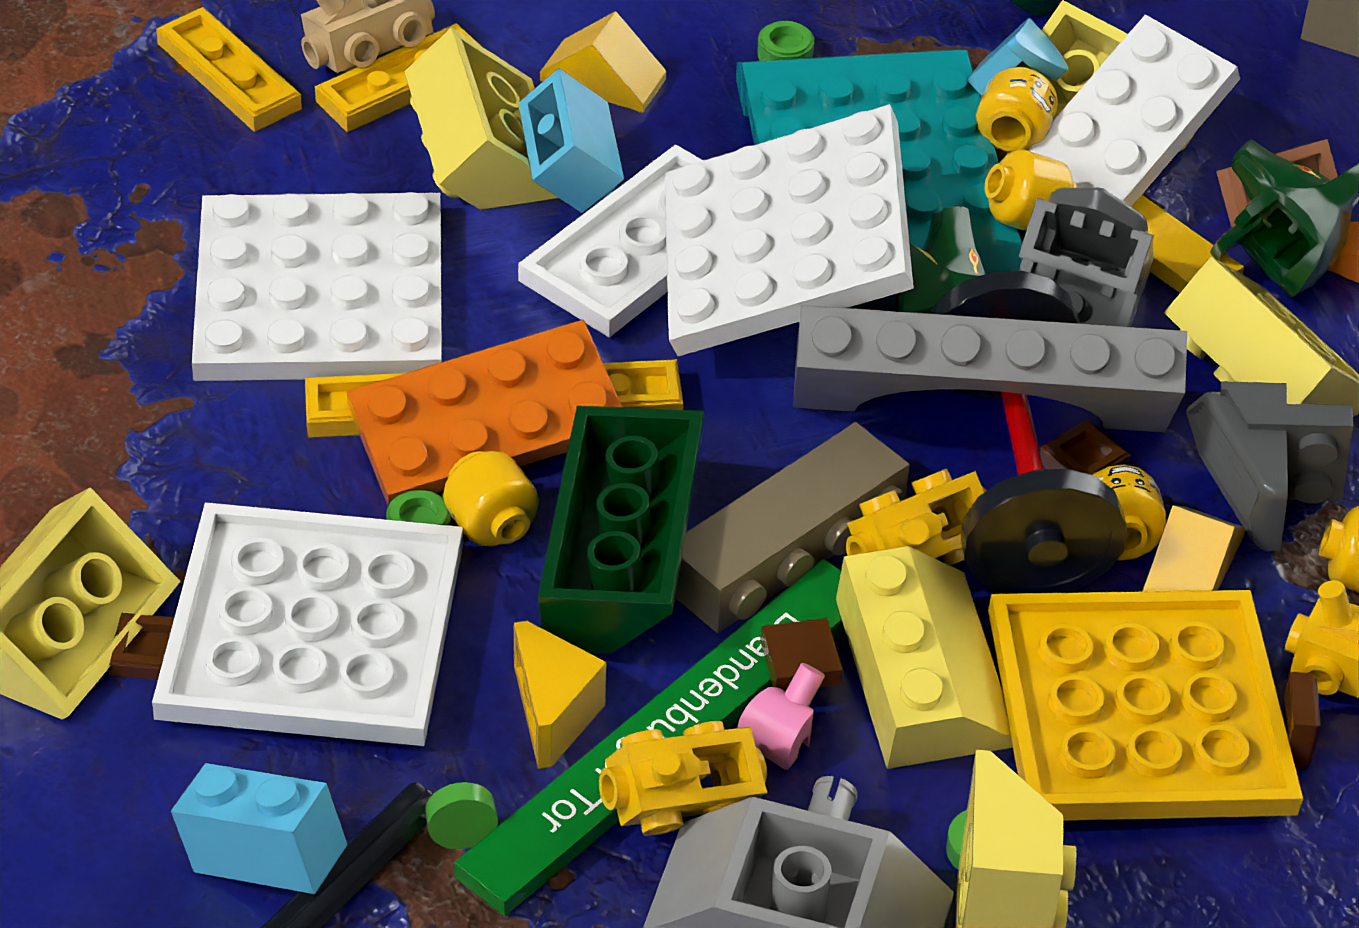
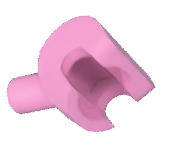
(782, 718)

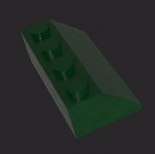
(619, 524)

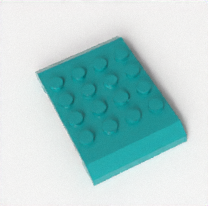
(937, 127)

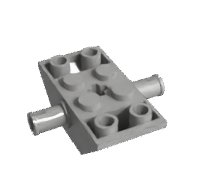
(795, 870)

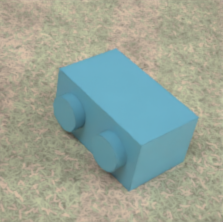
(570, 141)
(259, 828)

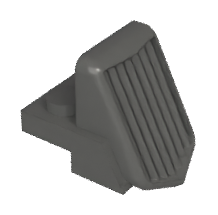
(1091, 250)
(1270, 452)

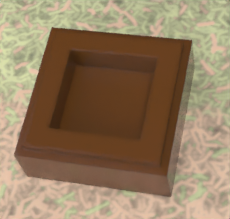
(1083, 450)
(796, 643)
(145, 652)
(1301, 716)

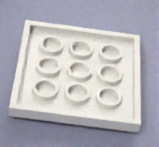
(784, 229)
(317, 286)
(310, 624)

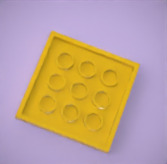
(1143, 704)

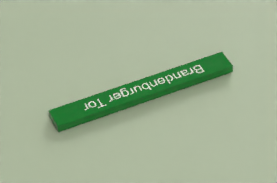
(570, 811)

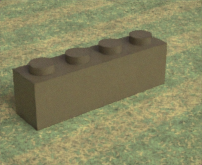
(784, 526)

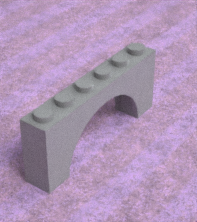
(1116, 372)

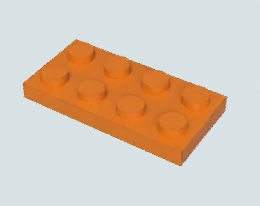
(497, 399)

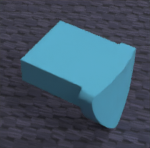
(1027, 45)

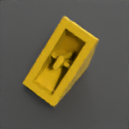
(610, 63)
(1193, 552)
(558, 689)

